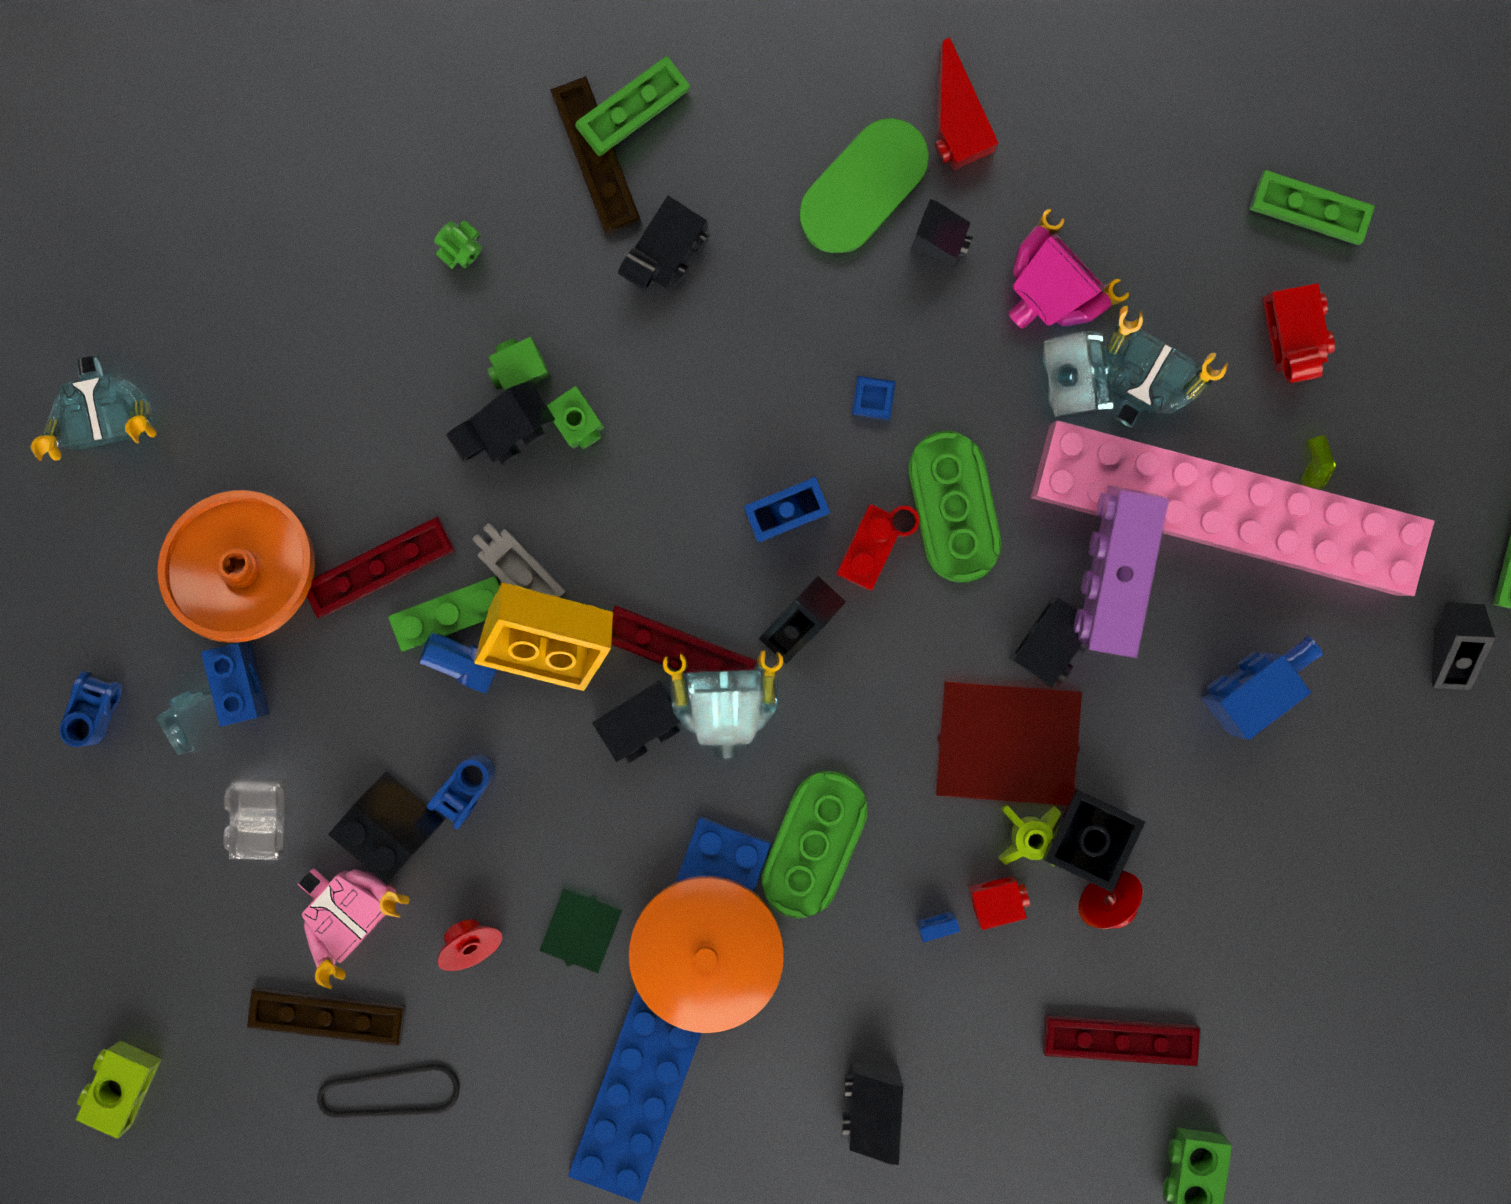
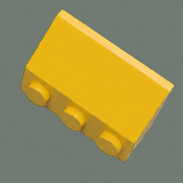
(544, 637)

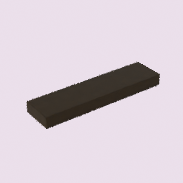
(602, 173)
(326, 1016)

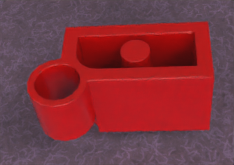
(1299, 331)
(872, 545)

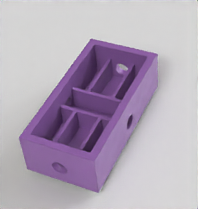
(1119, 599)

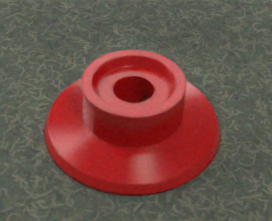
(1111, 909)
(468, 945)

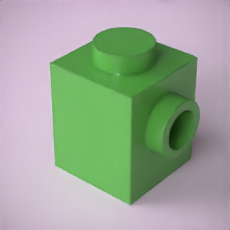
(517, 363)
(576, 419)

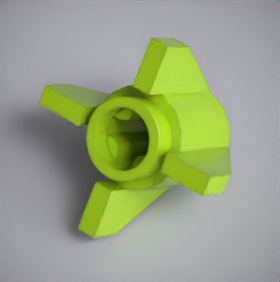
(1023, 829)

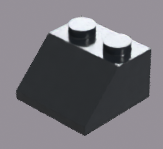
(386, 827)
(1093, 840)
(874, 1111)

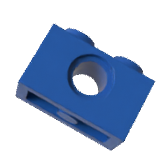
(786, 510)
(235, 683)

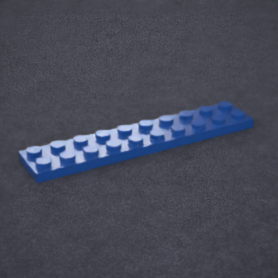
(650, 1052)

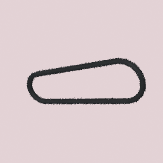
(389, 1112)

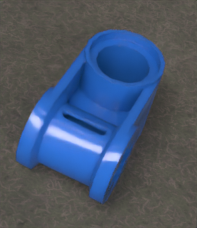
(91, 707)
(458, 794)

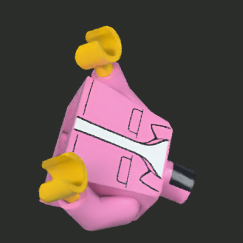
(343, 915)

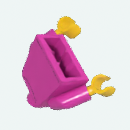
(1056, 281)

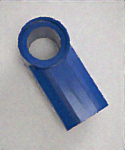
(457, 661)

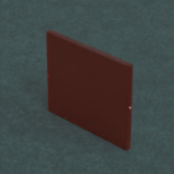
(1008, 743)

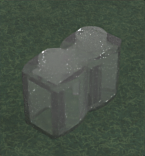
(256, 819)

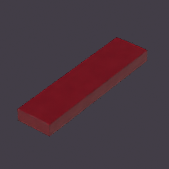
(379, 567)
(657, 640)
(1121, 1040)

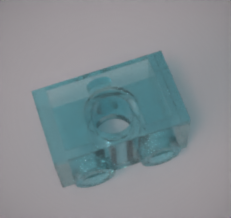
(1092, 388)

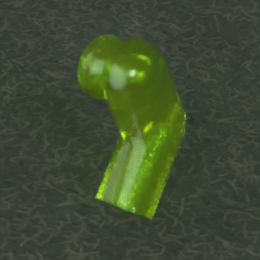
(1322, 463)

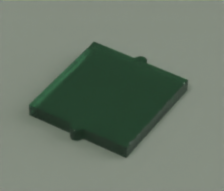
(581, 930)

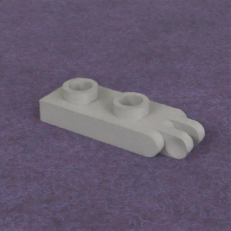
(514, 563)

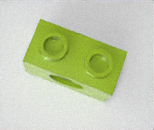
(133, 1072)

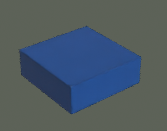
(873, 398)
(938, 926)

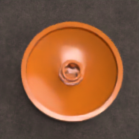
(236, 566)
(706, 954)

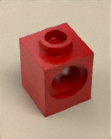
(999, 902)

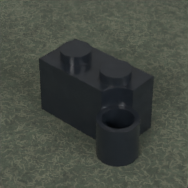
(665, 247)
(503, 425)

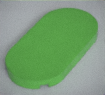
(864, 186)
(954, 506)
(814, 844)

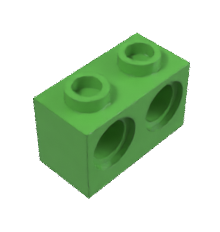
(1208, 1173)

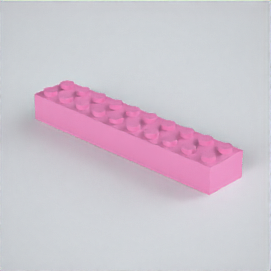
(1239, 509)

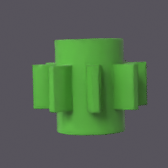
(458, 244)

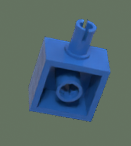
(1261, 689)

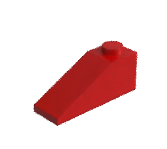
(961, 121)

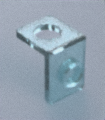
(170, 723)

